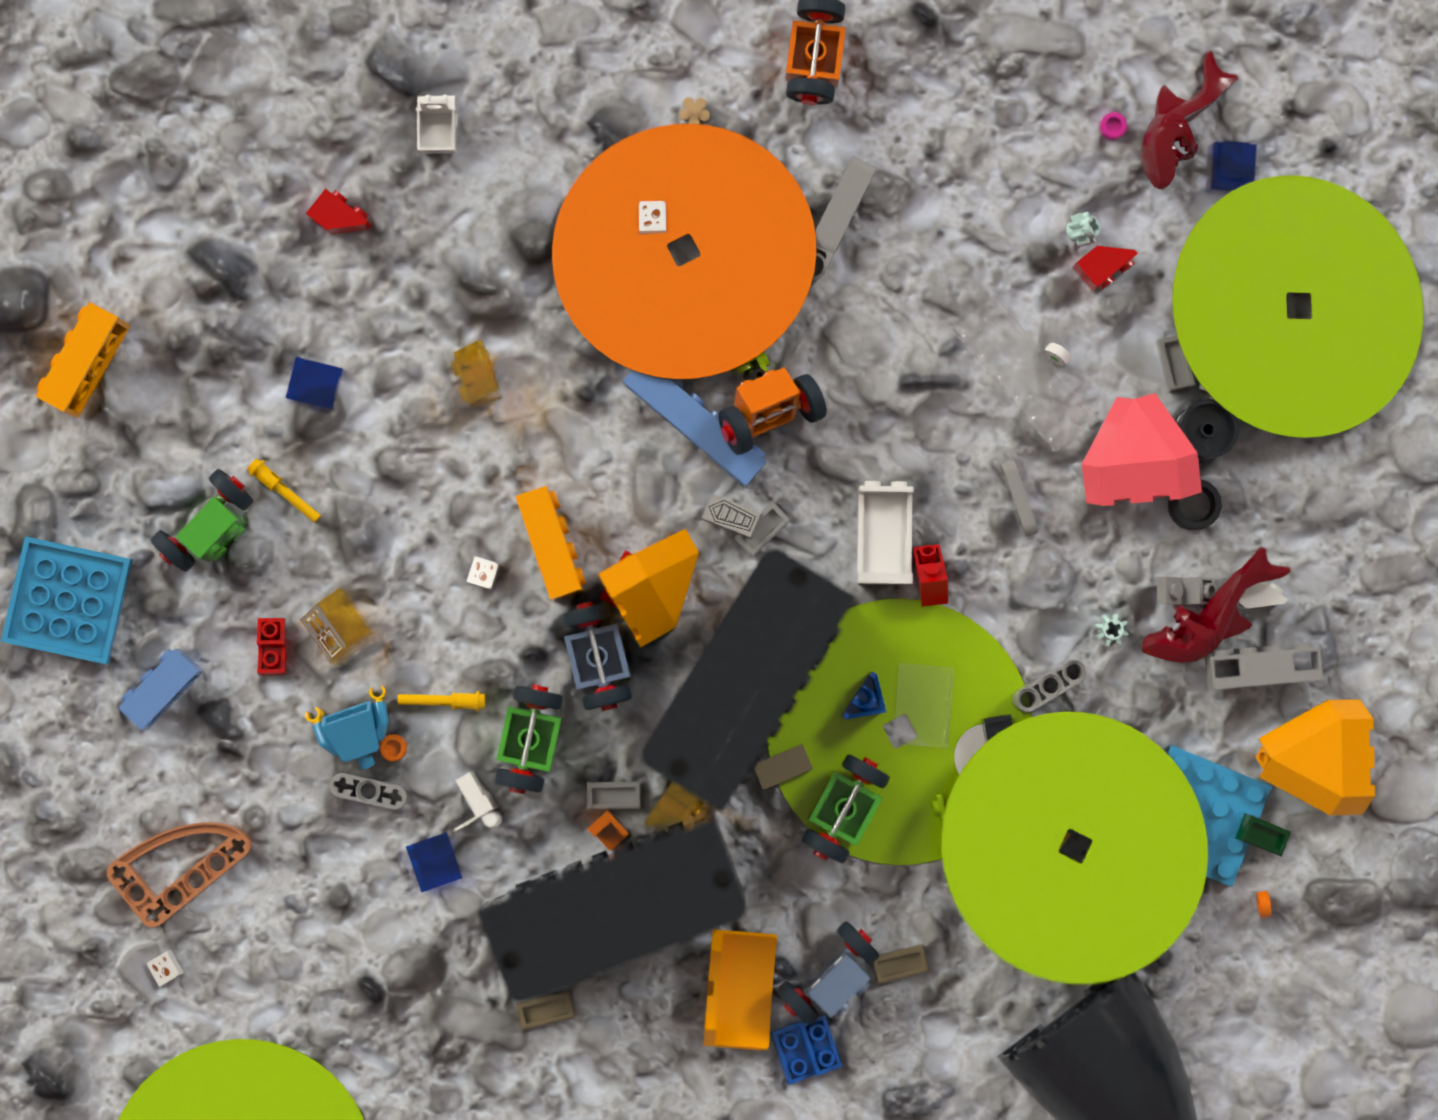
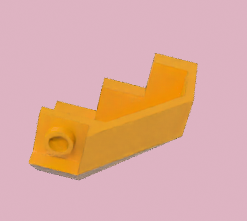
(653, 585)
(1323, 757)

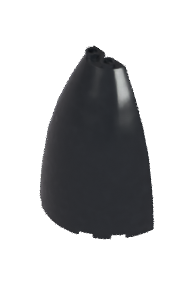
(1105, 1059)

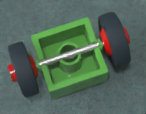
(210, 528)
(529, 739)
(845, 808)

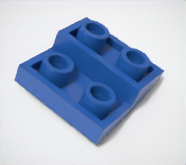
(805, 1049)

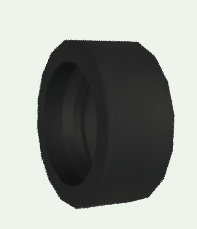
(1209, 519)

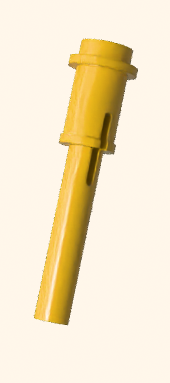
(273, 482)
(456, 700)

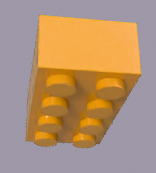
(82, 360)
(550, 544)

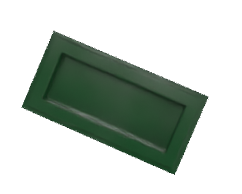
(1263, 834)

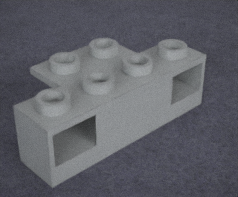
(1266, 667)

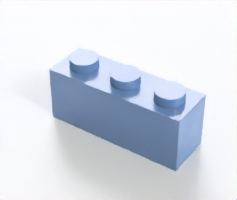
(160, 688)

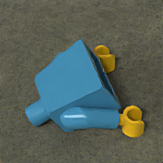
(353, 731)

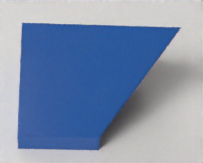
(867, 699)

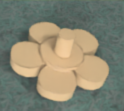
(694, 111)

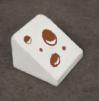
(652, 217)
(483, 573)
(165, 968)

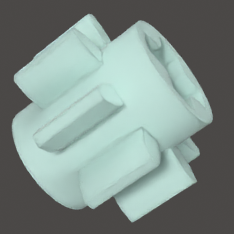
(1083, 229)
(1118, 632)

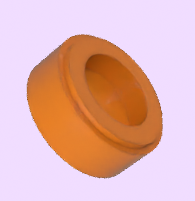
(393, 748)
(1263, 904)

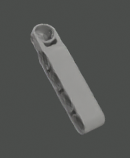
(840, 212)

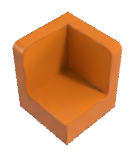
(609, 830)

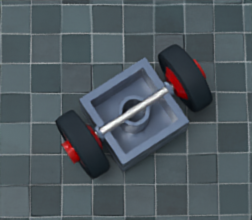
(597, 656)
(835, 982)

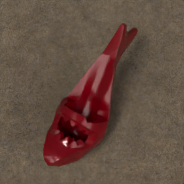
(1171, 124)
(1204, 631)

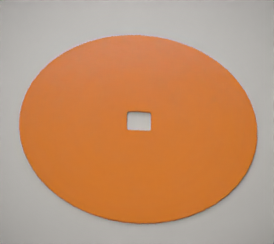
(714, 309)

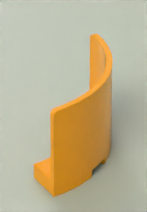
(740, 990)

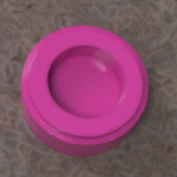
(1113, 126)

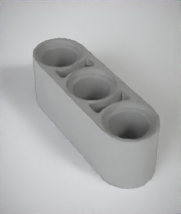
(1061, 681)

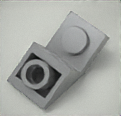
(1185, 590)

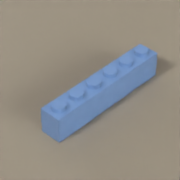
(695, 423)

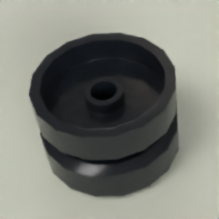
(1219, 424)

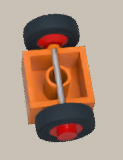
(815, 52)
(767, 405)

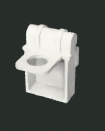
(436, 124)
(480, 801)

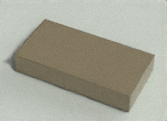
(783, 766)
(900, 964)
(546, 1009)

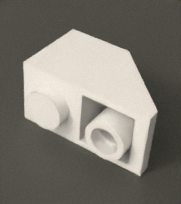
(1261, 596)

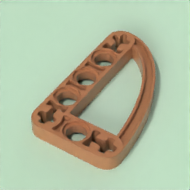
(182, 884)

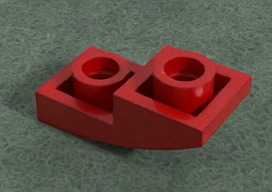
(271, 646)

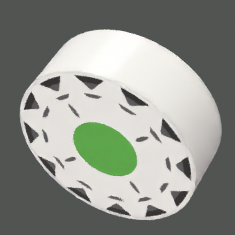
(1057, 354)

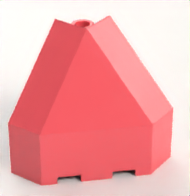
(1140, 456)

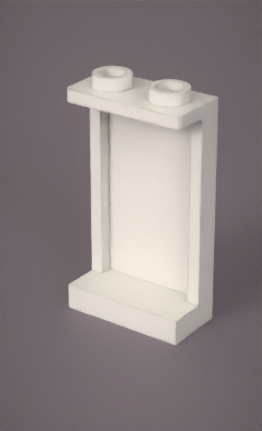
(884, 534)

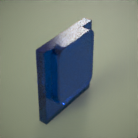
(1232, 165)
(314, 383)
(434, 862)

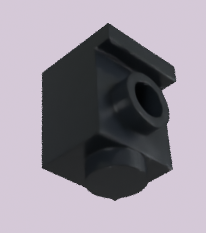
(994, 724)

